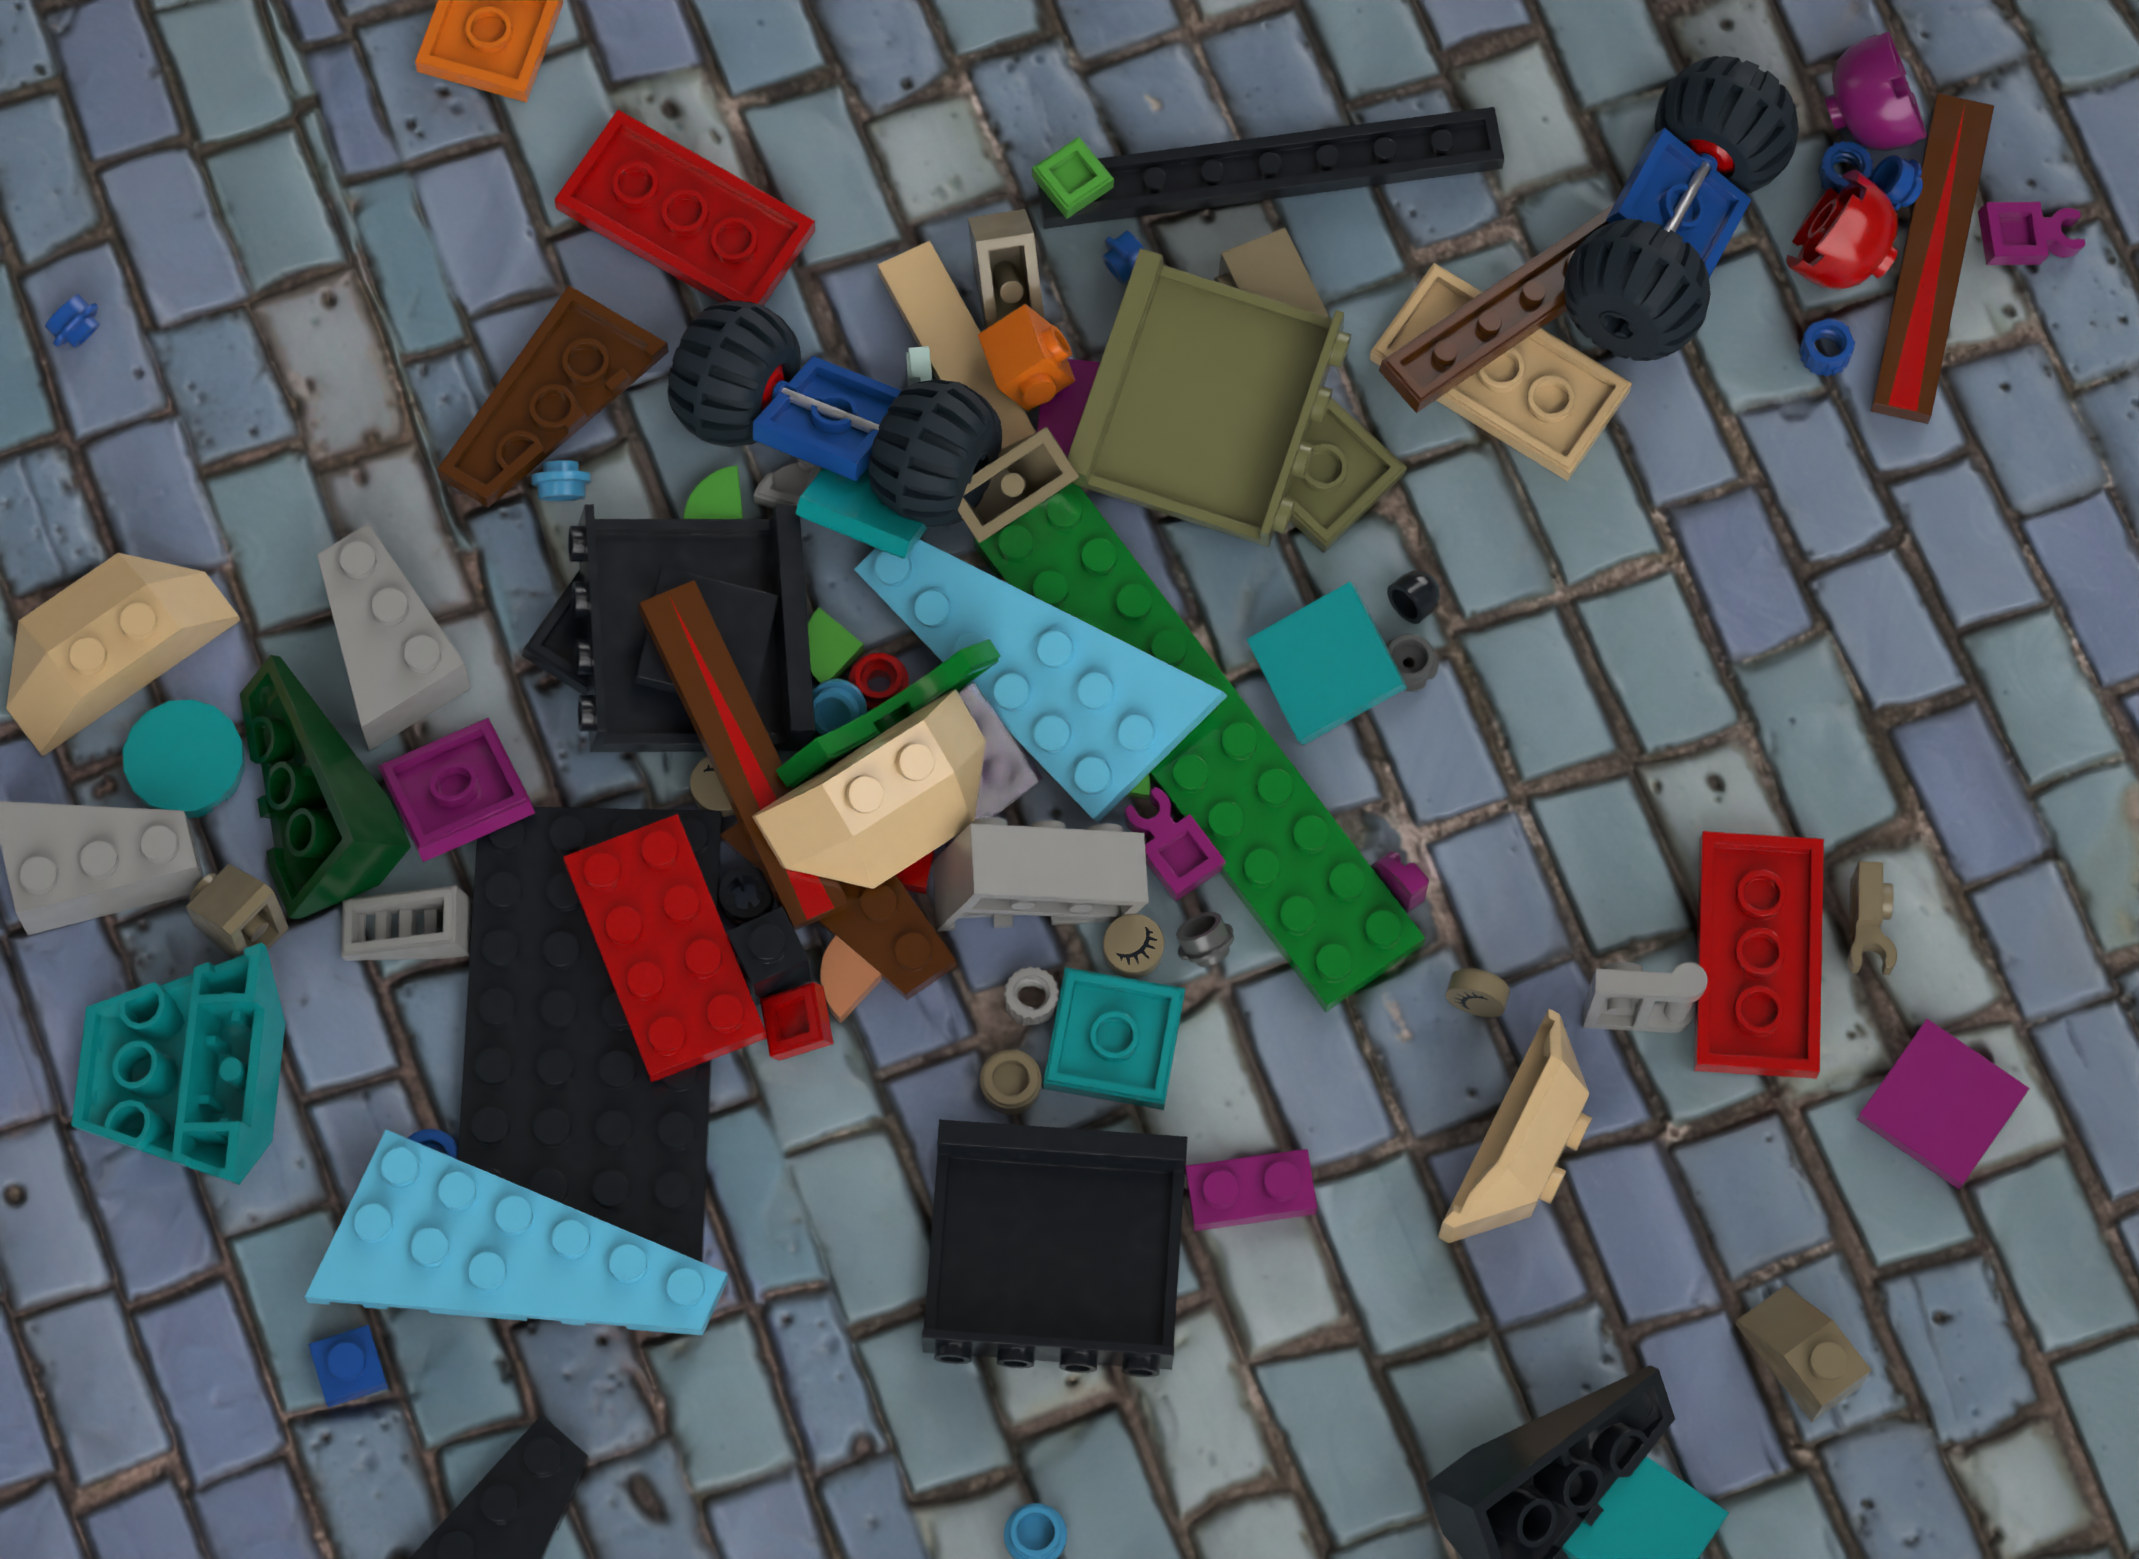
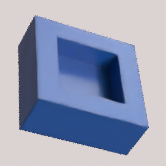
(348, 1366)

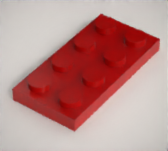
(684, 213)
(664, 948)
(1759, 954)

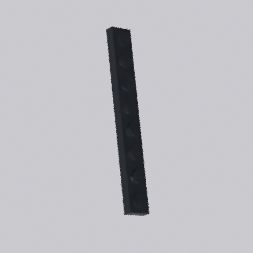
(1291, 165)

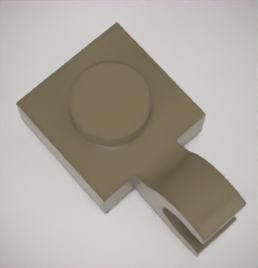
(1869, 905)

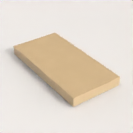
(1532, 397)

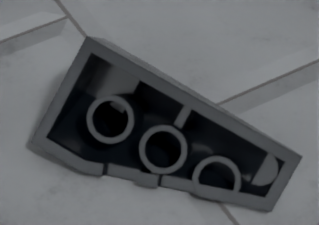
(1546, 1477)

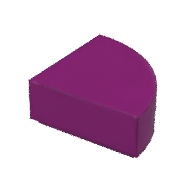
(1405, 882)

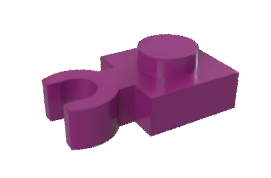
(2021, 235)
(1177, 851)

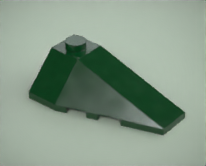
(324, 807)

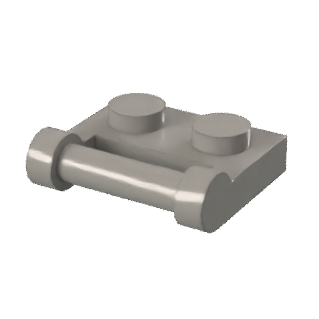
(1626, 996)

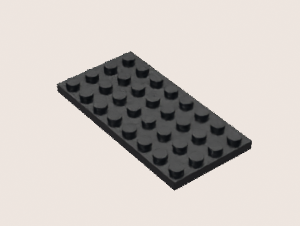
(547, 1051)

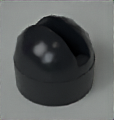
(1414, 595)

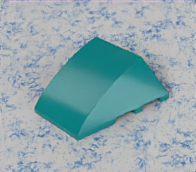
(187, 1066)

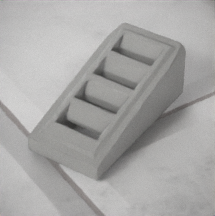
(433, 944)

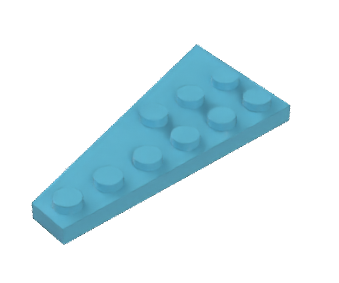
(1064, 689)
(479, 1246)

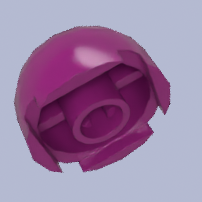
(1875, 96)

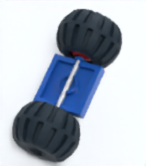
(1647, 273)
(743, 385)

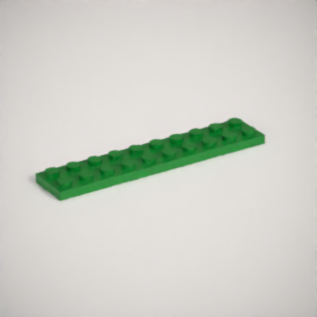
(1228, 773)

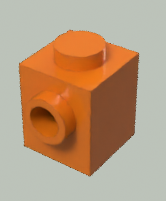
(1027, 357)

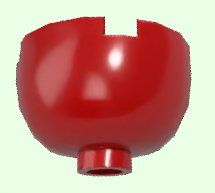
(1847, 236)

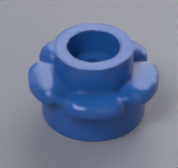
(1899, 180)
(1121, 255)
(73, 322)

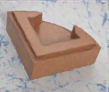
(845, 978)

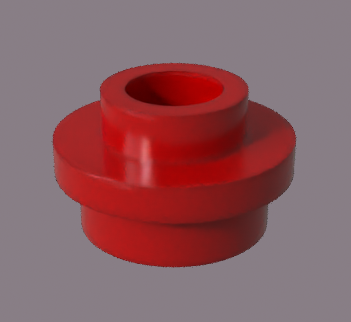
(883, 666)

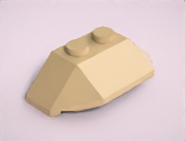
(108, 642)
(883, 800)
(1525, 1139)

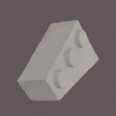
(388, 639)
(93, 860)
(1040, 872)

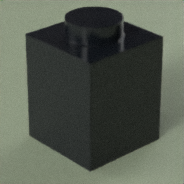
(770, 955)

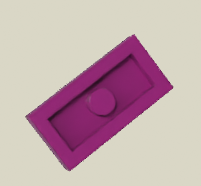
(1250, 1190)

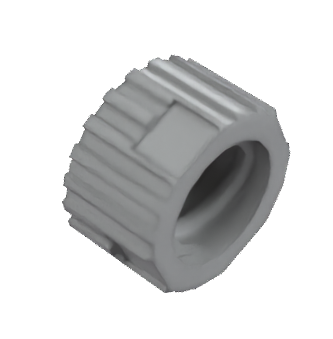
(1036, 978)

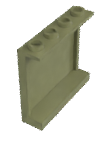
(1206, 401)

